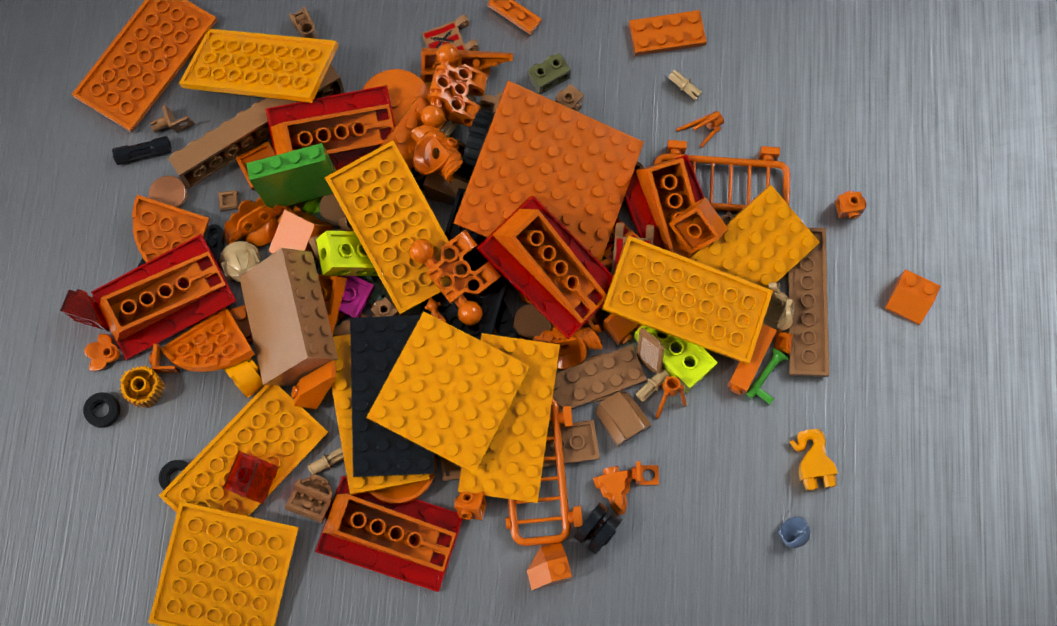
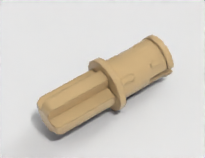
(685, 84)
(652, 385)
(326, 461)

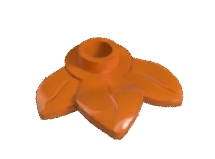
(99, 352)

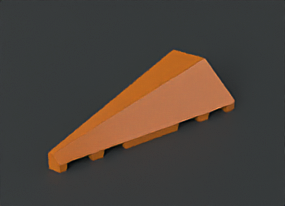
(474, 59)
(332, 291)

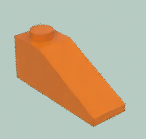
(314, 386)

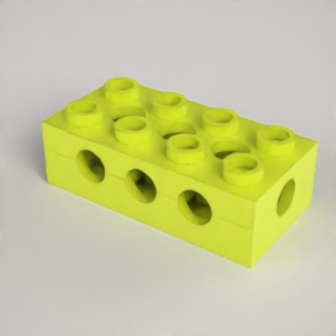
(343, 255)
(674, 363)

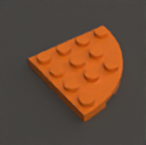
(163, 226)
(210, 345)

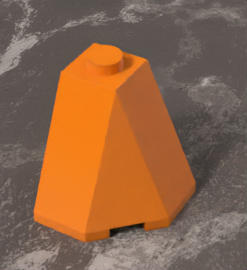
(549, 567)

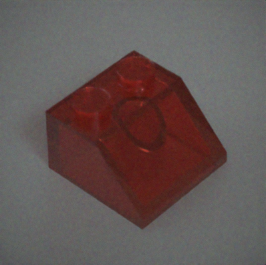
(83, 309)
(251, 477)

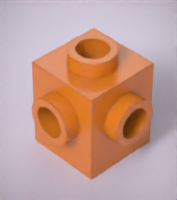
(850, 205)
(470, 505)

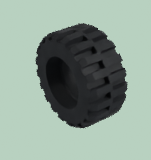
(475, 141)

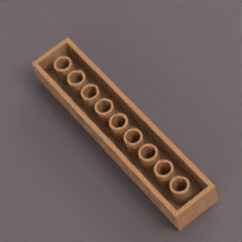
(237, 136)

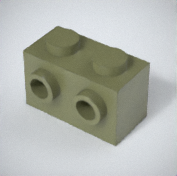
(549, 73)

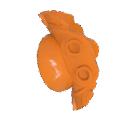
(427, 160)
(253, 223)
(571, 350)

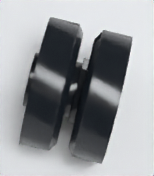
(596, 527)

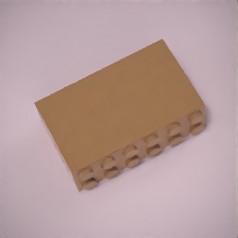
(287, 317)

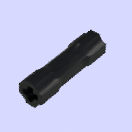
(154, 147)

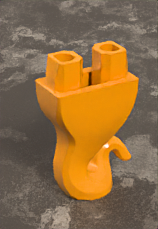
(815, 462)

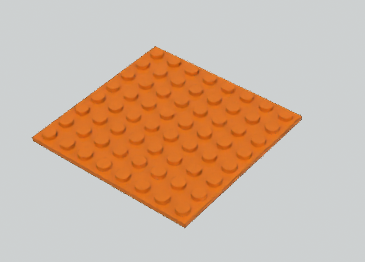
(558, 157)

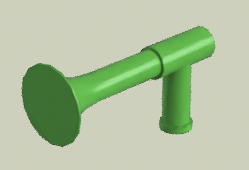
(756, 386)

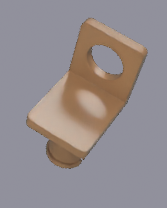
(169, 120)

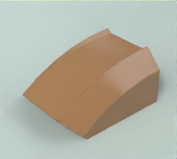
(621, 417)

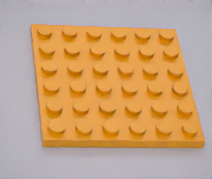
(448, 392)
(223, 569)

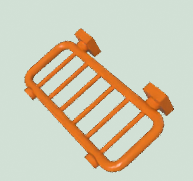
(767, 157)
(566, 516)

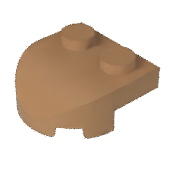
(311, 498)

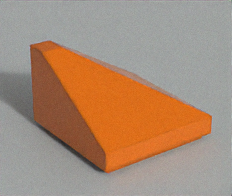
(783, 341)

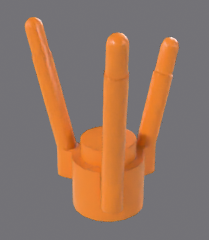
(711, 121)
(671, 388)

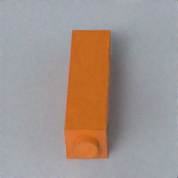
(744, 372)

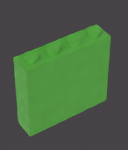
(292, 176)

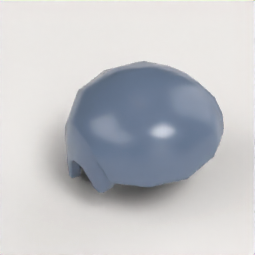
(795, 532)

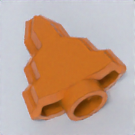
(615, 486)

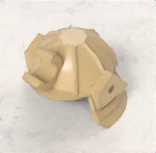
(238, 259)
(780, 309)

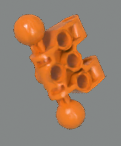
(445, 96)
(469, 311)

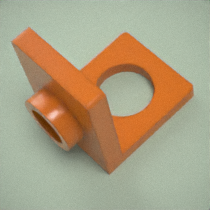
(155, 362)
(637, 474)

